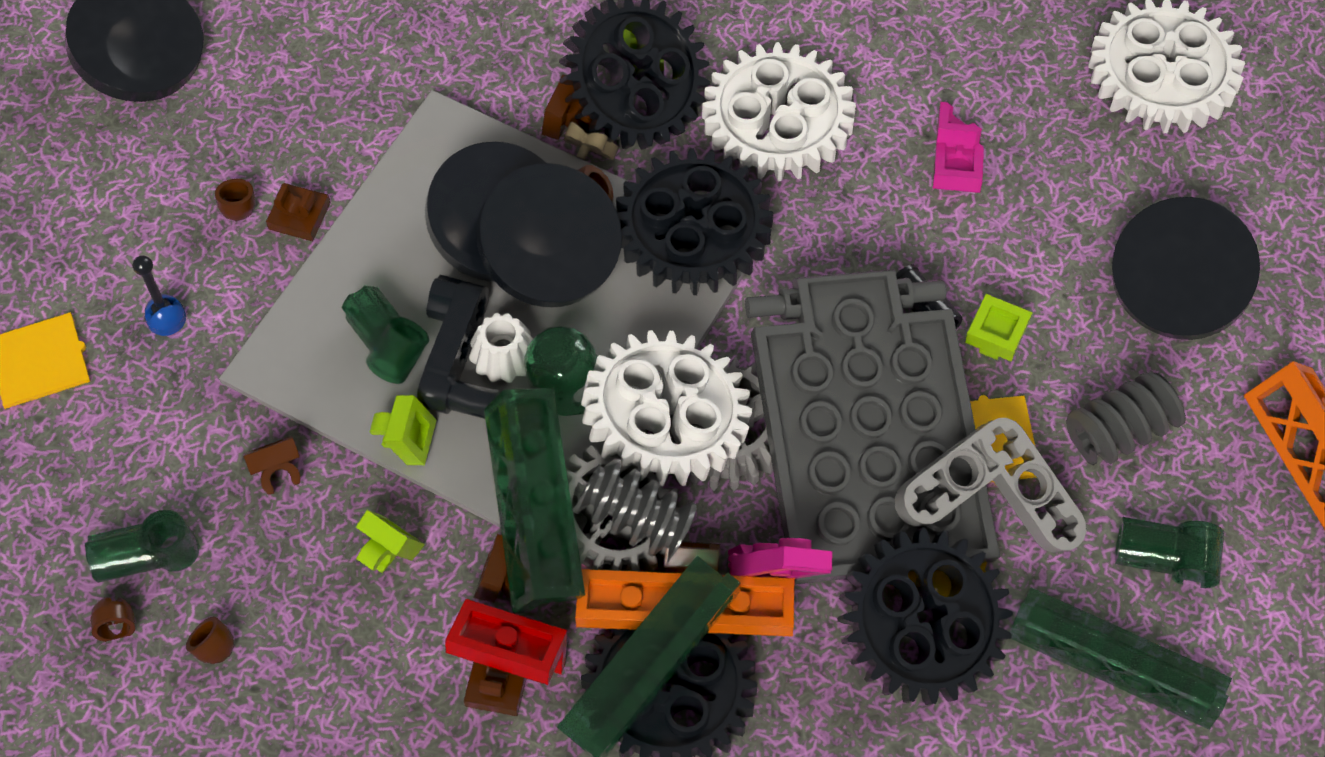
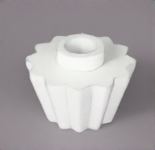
(500, 347)

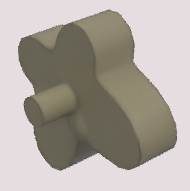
(591, 142)

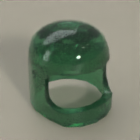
(560, 361)

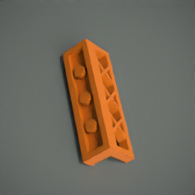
(1308, 399)
(628, 597)

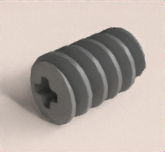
(1125, 417)
(636, 508)

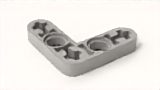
(990, 466)

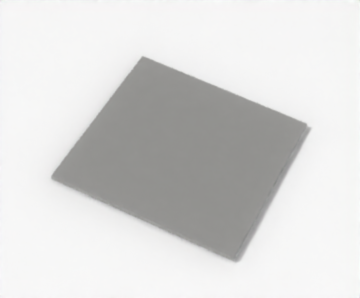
(314, 364)

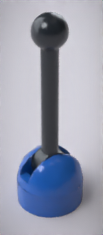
(166, 308)

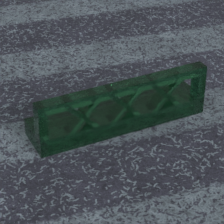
(533, 499)
(649, 658)
(1121, 658)

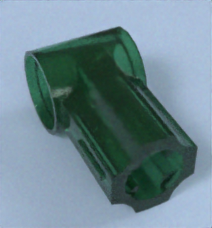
(391, 339)
(139, 548)
(1186, 551)

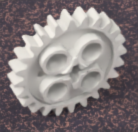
(1166, 65)
(814, 128)
(709, 401)

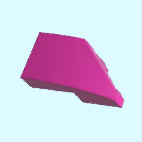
(957, 153)

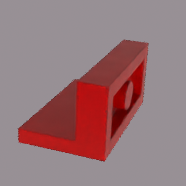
(507, 642)

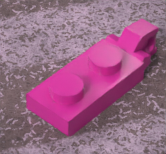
(784, 560)

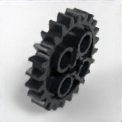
(613, 105)
(694, 221)
(970, 603)
(655, 730)

